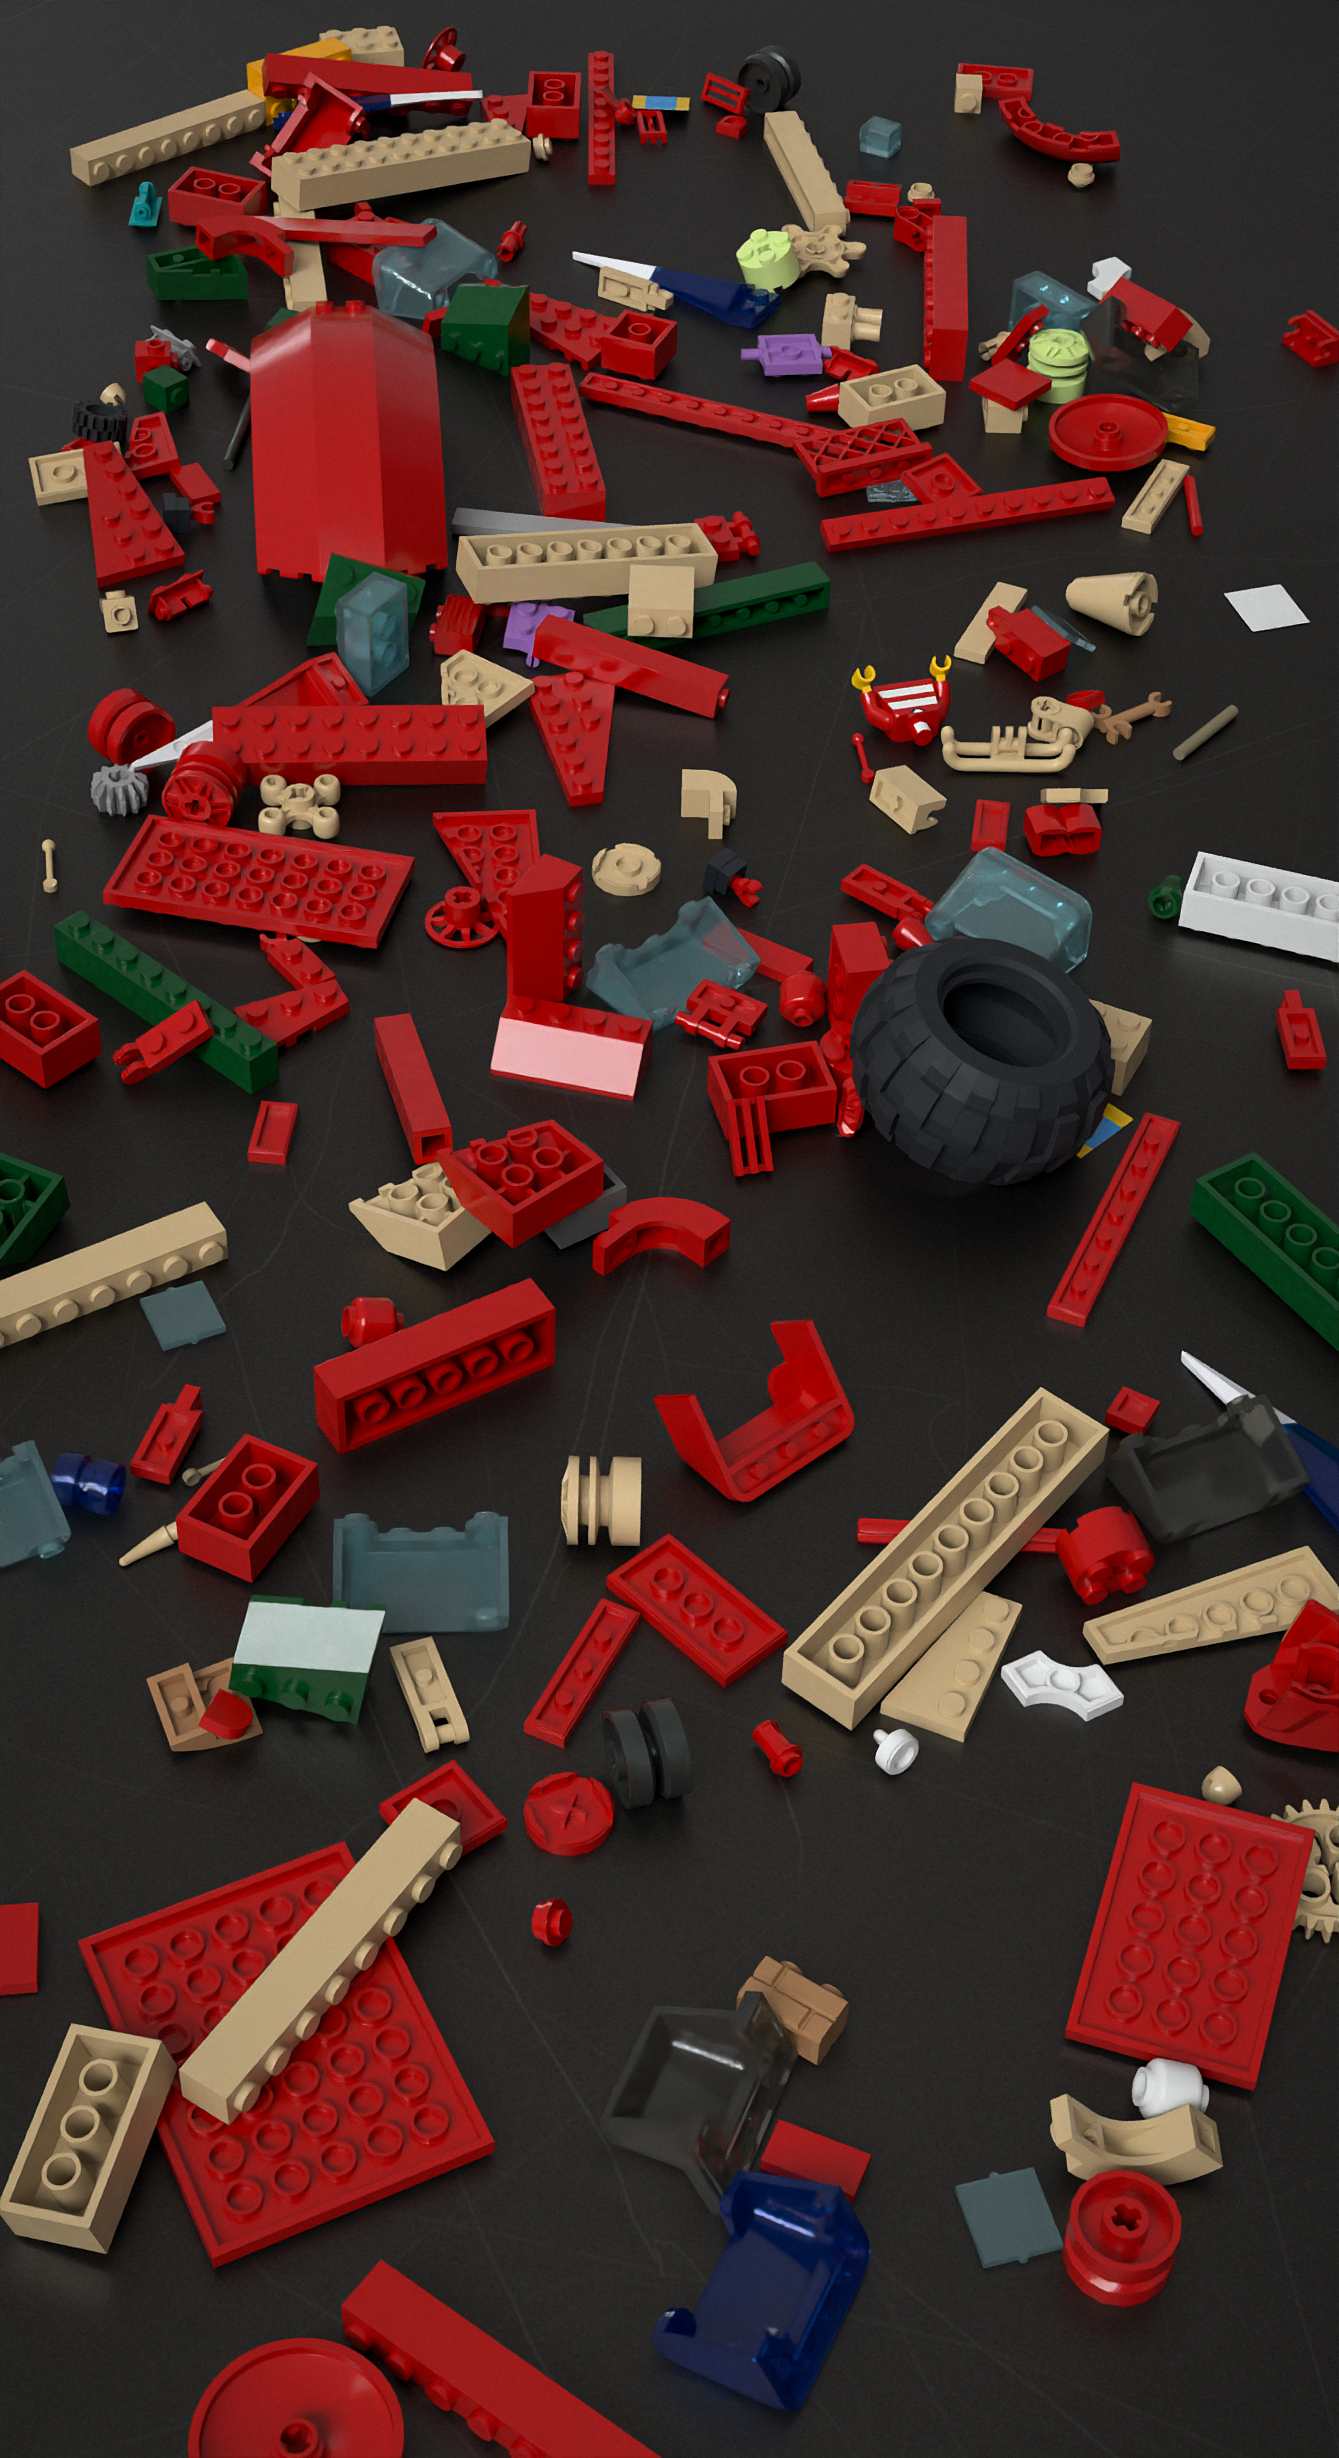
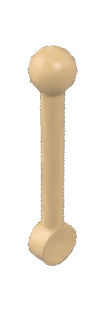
(50, 884)

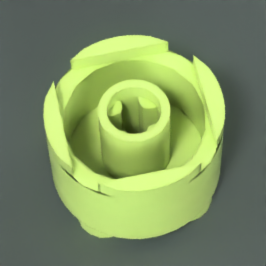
(768, 260)

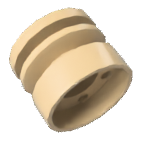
(603, 1501)

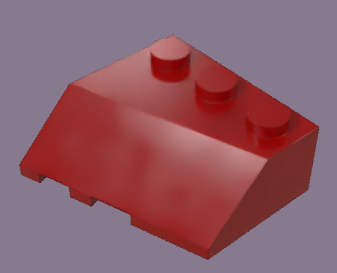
(524, 1179)

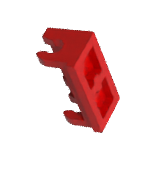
(1313, 339)

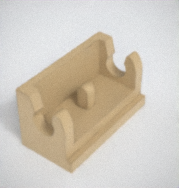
(906, 798)

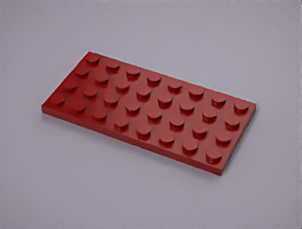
(260, 881)

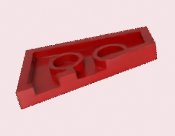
(508, 108)

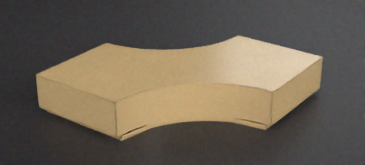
(1074, 795)

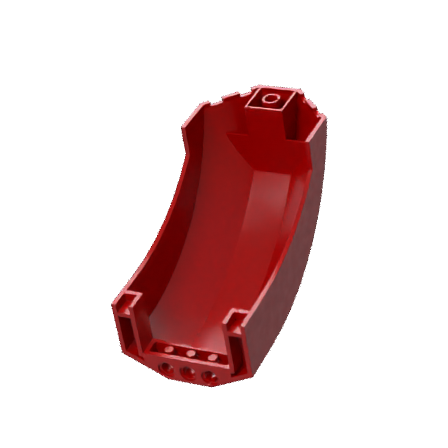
(346, 443)

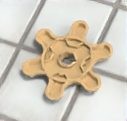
(829, 249)

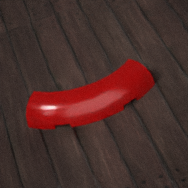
(1053, 140)

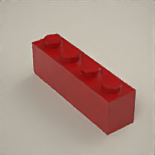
(1149, 316)

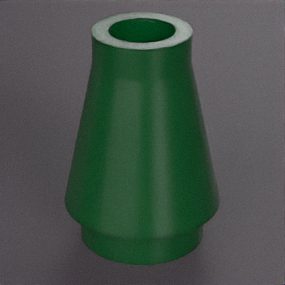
(1166, 898)

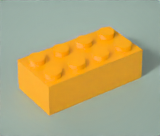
(325, 49)

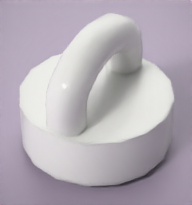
(895, 1750)

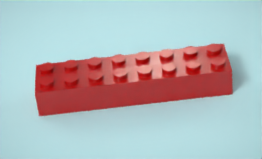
(945, 298)
(557, 442)
(357, 743)

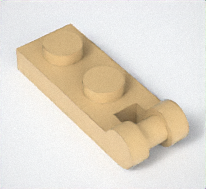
(428, 1693)

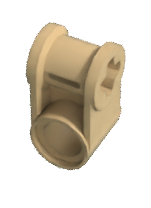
(1057, 718)

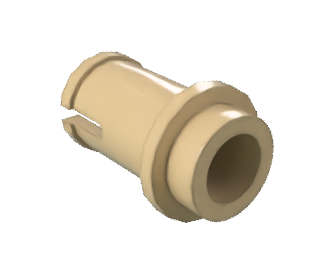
(992, 345)

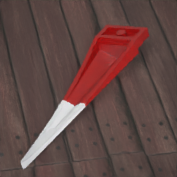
(314, 683)

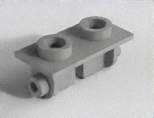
(185, 349)

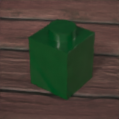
(166, 389)

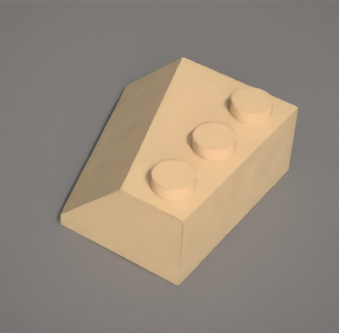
(421, 1219)

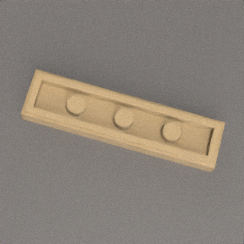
(1155, 496)
(979, 639)

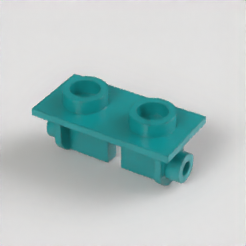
(146, 207)

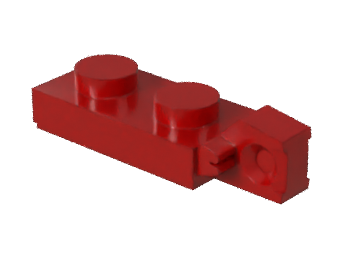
(1300, 1034)
(169, 1437)

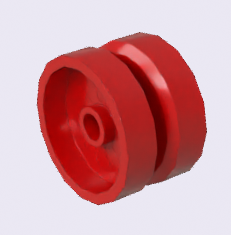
(129, 727)
(1121, 2238)

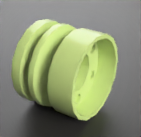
(1063, 359)

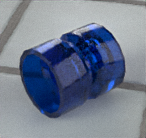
(94, 1484)

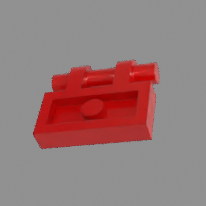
(722, 535)
(725, 1007)

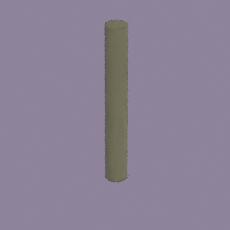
(1205, 732)

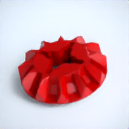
(850, 1110)

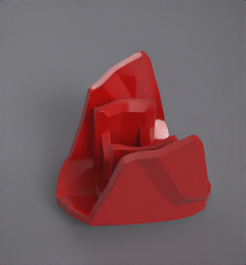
(1300, 1684)

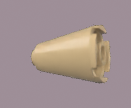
(1116, 599)

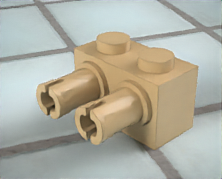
(846, 322)

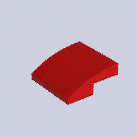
(872, 198)

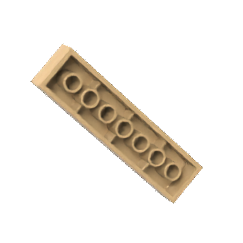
(577, 561)

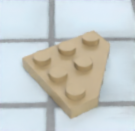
(477, 681)

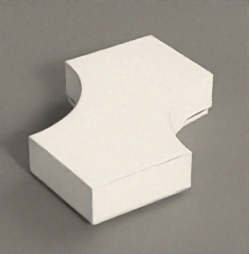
(1107, 274)
(1081, 1689)

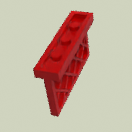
(863, 468)

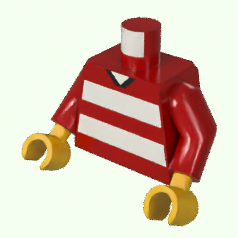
(907, 708)

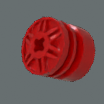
(205, 784)

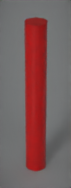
(1193, 505)

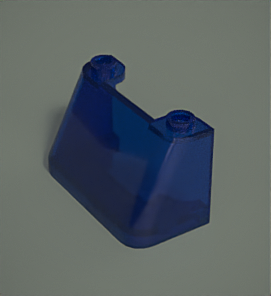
(774, 2291)

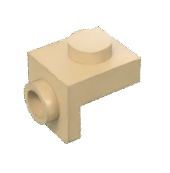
(119, 611)

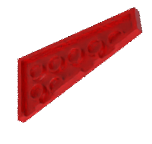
(566, 328)
(124, 524)
(575, 726)
(492, 852)

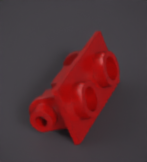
(845, 362)
(167, 600)

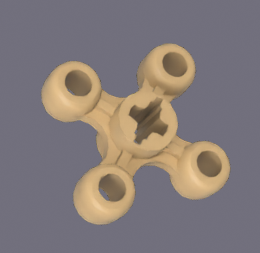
(300, 806)

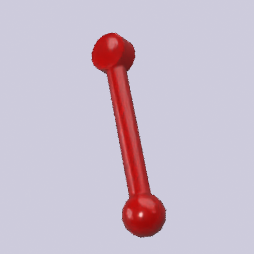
(867, 774)

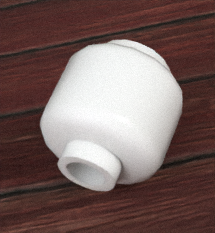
(1167, 2086)

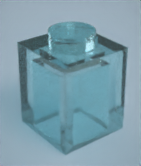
(880, 137)

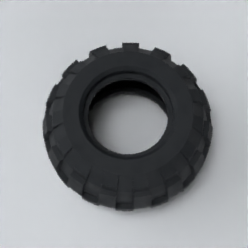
(981, 1060)

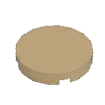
(626, 870)

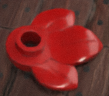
(623, 109)

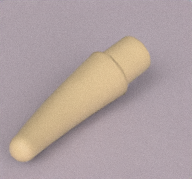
(158, 1540)

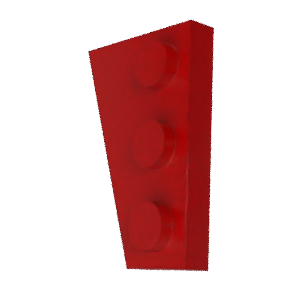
(151, 447)
(295, 1012)

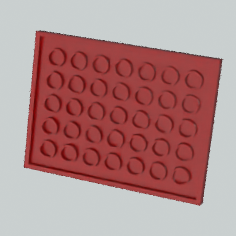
(351, 2114)

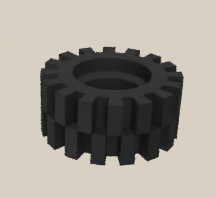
(99, 421)

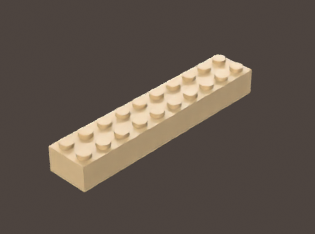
(399, 164)
(943, 1558)

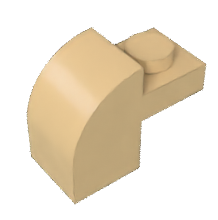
(708, 796)

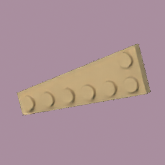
(1218, 1610)

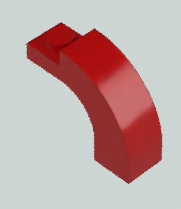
(245, 235)
(663, 1224)

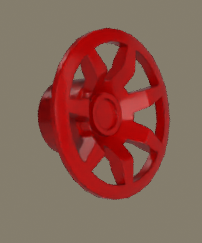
(447, 56)
(462, 913)

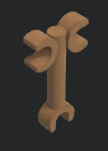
(1120, 722)

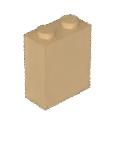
(661, 601)

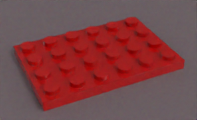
(1191, 1935)

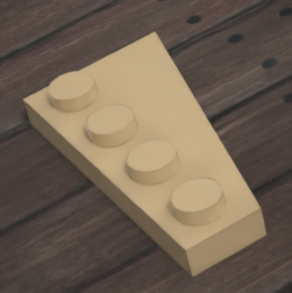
(957, 1670)

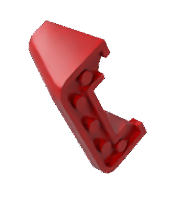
(318, 122)

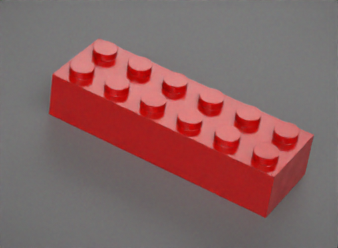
(434, 1365)

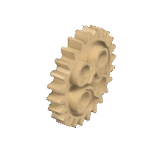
(1318, 1912)

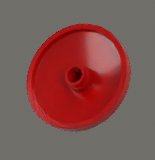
(1108, 432)
(298, 2404)

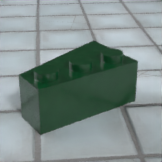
(191, 275)

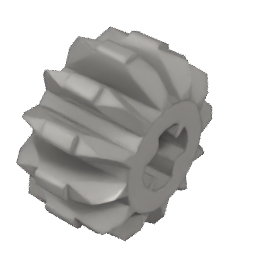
(119, 790)

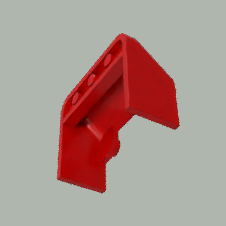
(802, 1424)

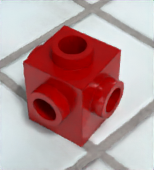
(152, 355)

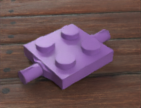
(788, 354)
(524, 621)

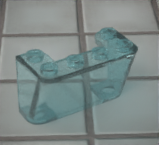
(667, 968)
(426, 1578)

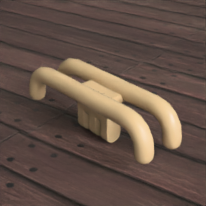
(1008, 752)

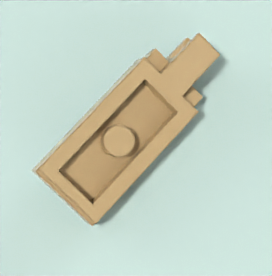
(632, 290)

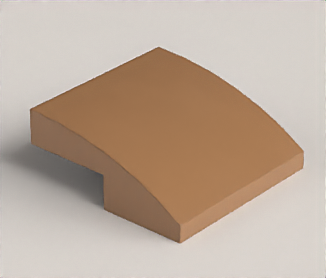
(183, 1699)

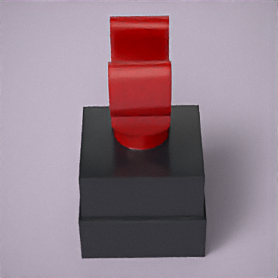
(178, 513)
(727, 873)

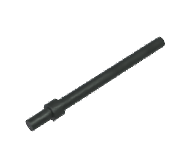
(238, 436)

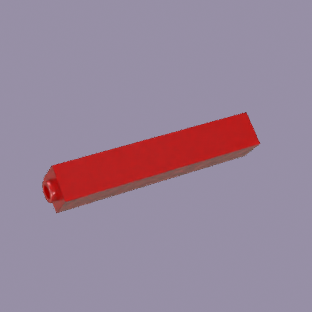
(631, 666)
(412, 1087)

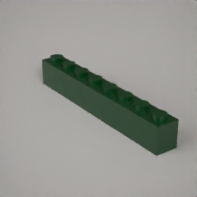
(734, 604)
(158, 993)

